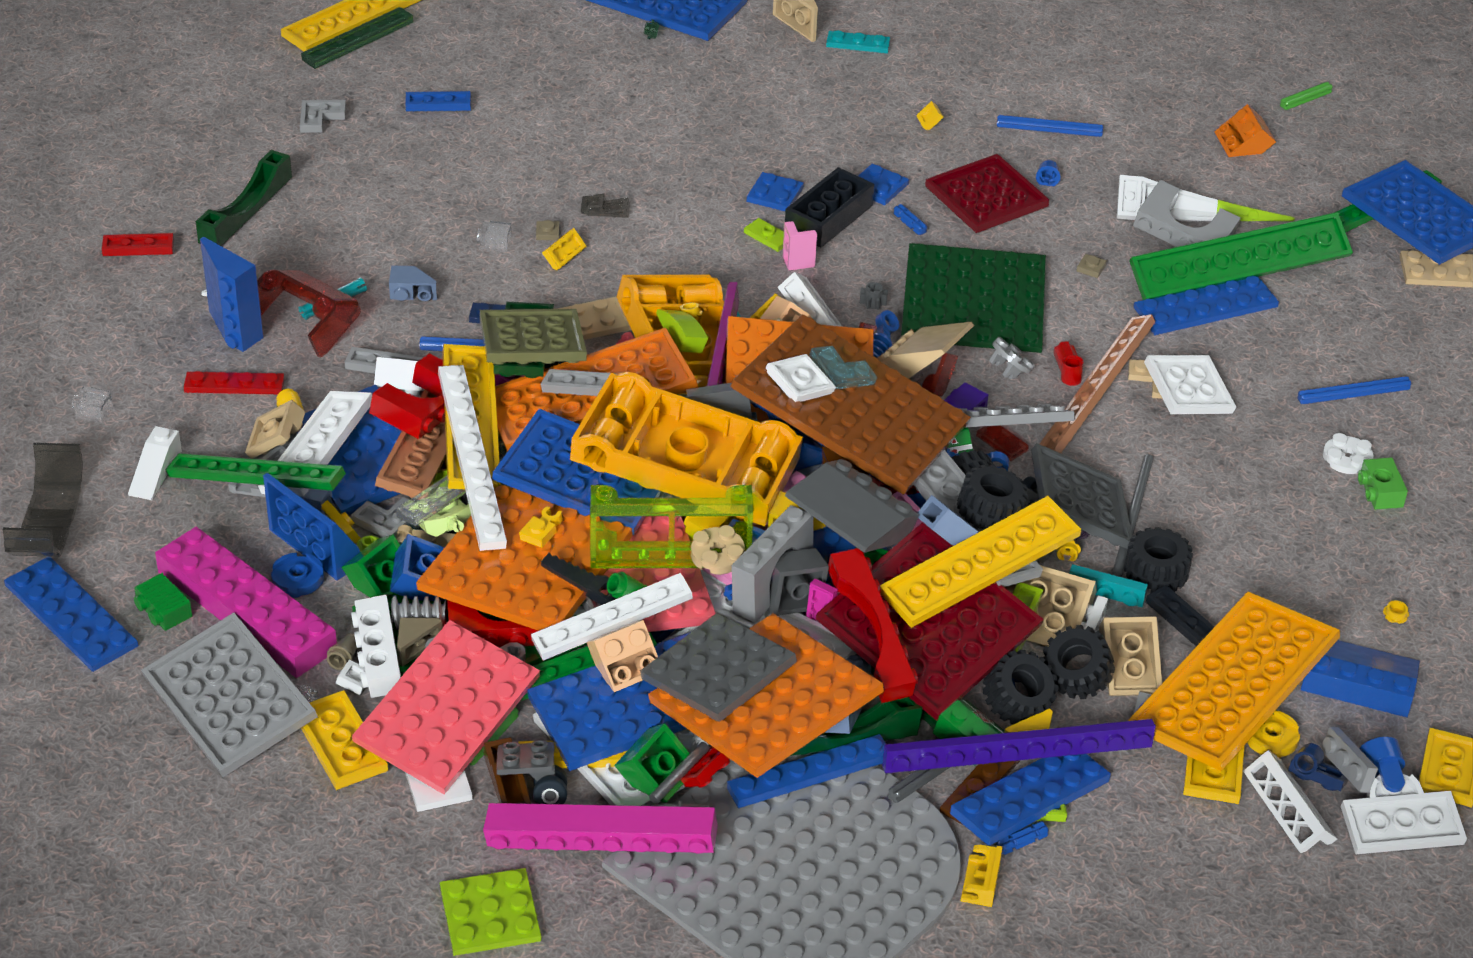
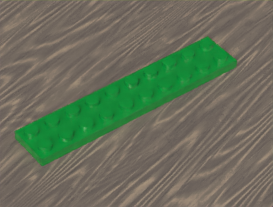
(1241, 256)

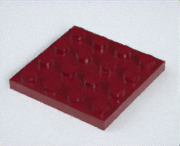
(987, 193)

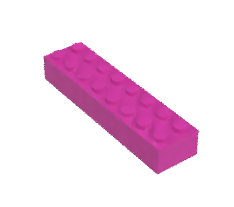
(229, 585)

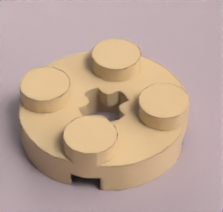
(716, 537)

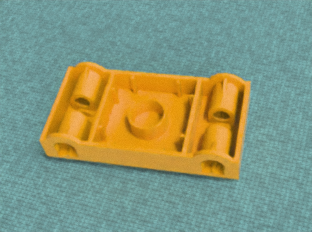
(644, 294)
(683, 444)

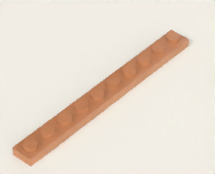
(1099, 381)

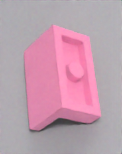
(798, 247)

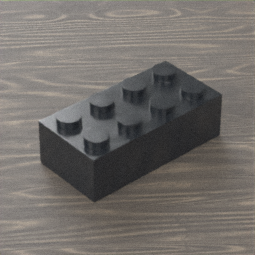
(831, 205)

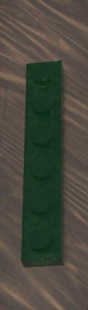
(357, 37)

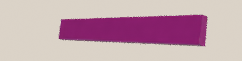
(730, 308)

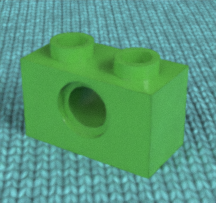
(1382, 483)

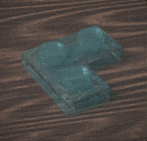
(841, 373)

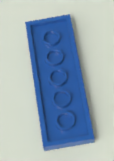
(1207, 304)
(71, 613)
(1028, 795)

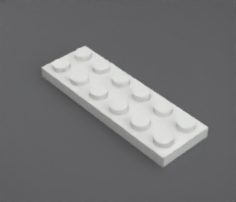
(326, 430)

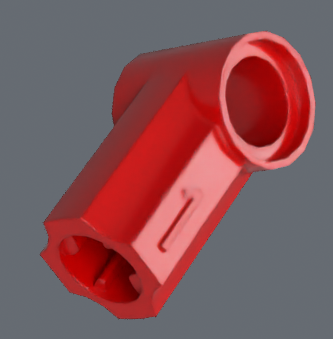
(1069, 363)

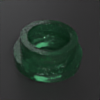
(651, 29)

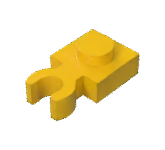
(541, 530)

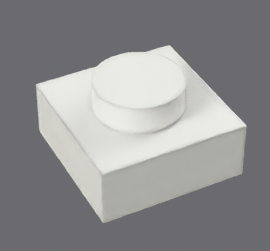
(351, 677)

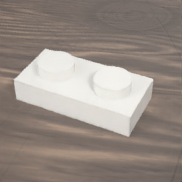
(1096, 613)

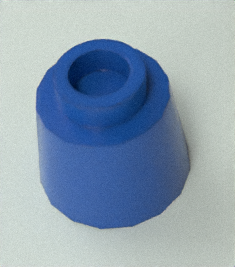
(1048, 173)

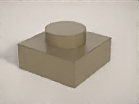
(547, 230)
(1091, 265)

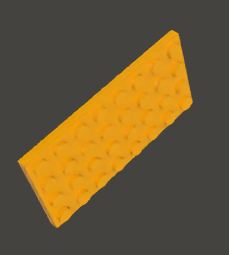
(1235, 679)

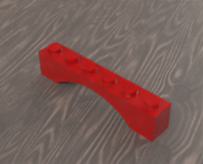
(853, 579)

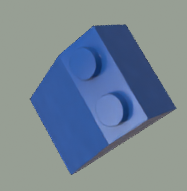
(410, 563)

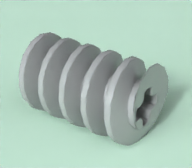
(418, 610)

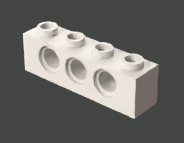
(377, 645)

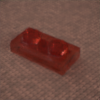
(1002, 441)

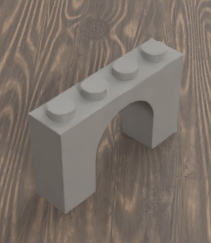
(1157, 220)
(755, 566)

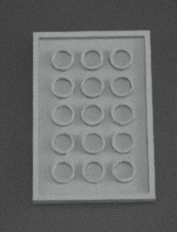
(229, 694)

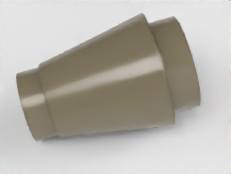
(342, 652)

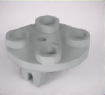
(1011, 353)

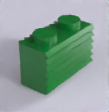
(162, 602)

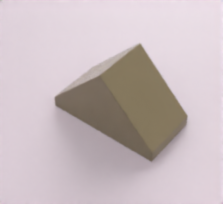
(414, 635)

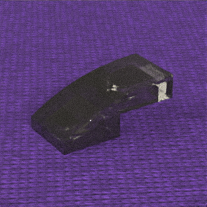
(598, 206)

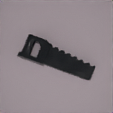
(579, 578)

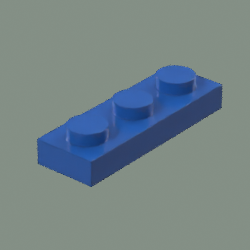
(438, 101)

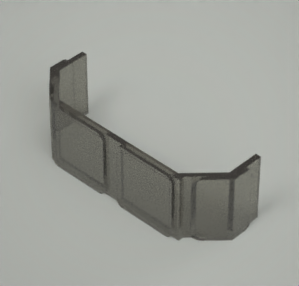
(52, 502)

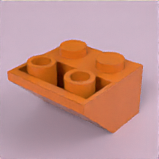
(1245, 134)

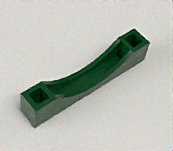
(269, 177)
(889, 719)

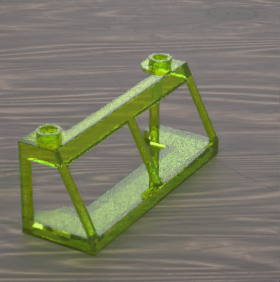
(610, 553)

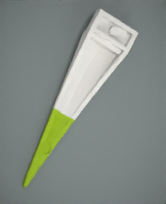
(1188, 206)

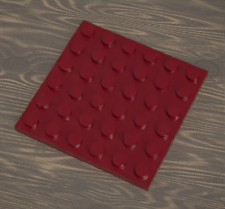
(947, 649)

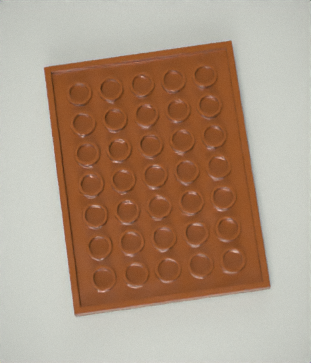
(882, 427)

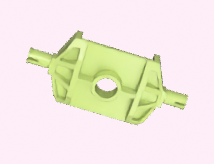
(447, 519)

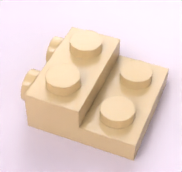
(274, 428)

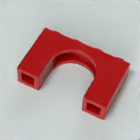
(411, 413)
(495, 632)

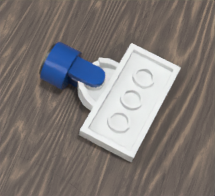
(1397, 810)

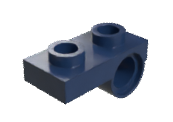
(1323, 773)

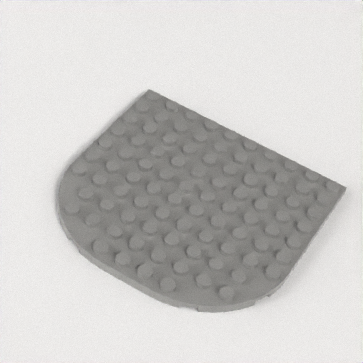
(806, 871)

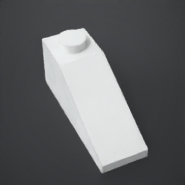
(156, 456)

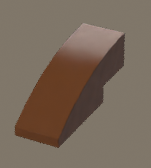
(509, 787)

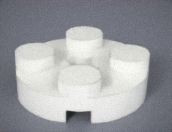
(1340, 444)

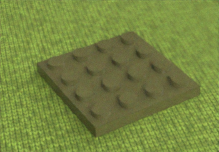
(532, 336)

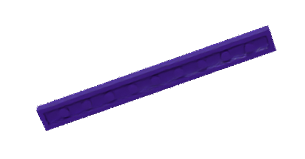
(1018, 746)

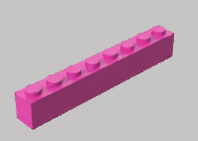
(601, 827)

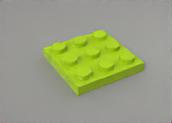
(489, 911)

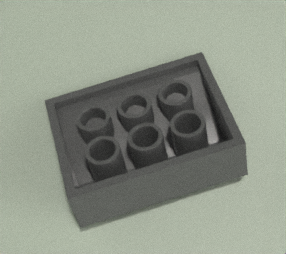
(854, 506)

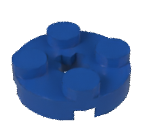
(300, 585)

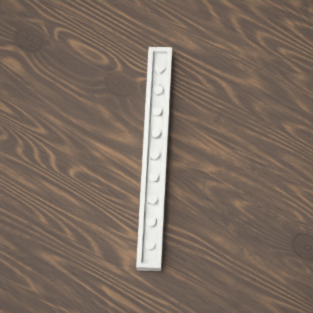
(472, 458)

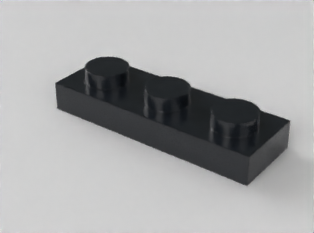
(1179, 614)

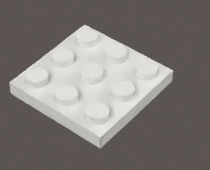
(1189, 384)

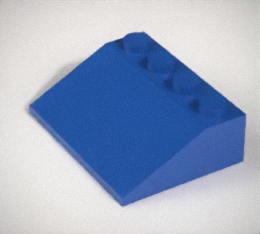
(232, 295)
(307, 528)
(1365, 678)

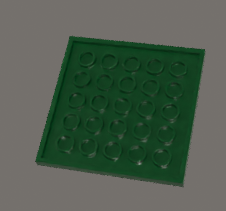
(986, 287)

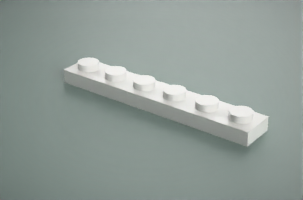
(611, 616)

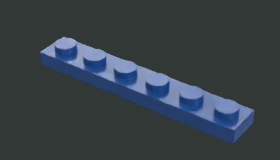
(807, 771)

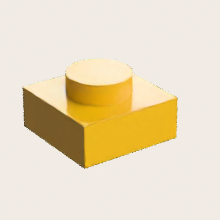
(929, 116)

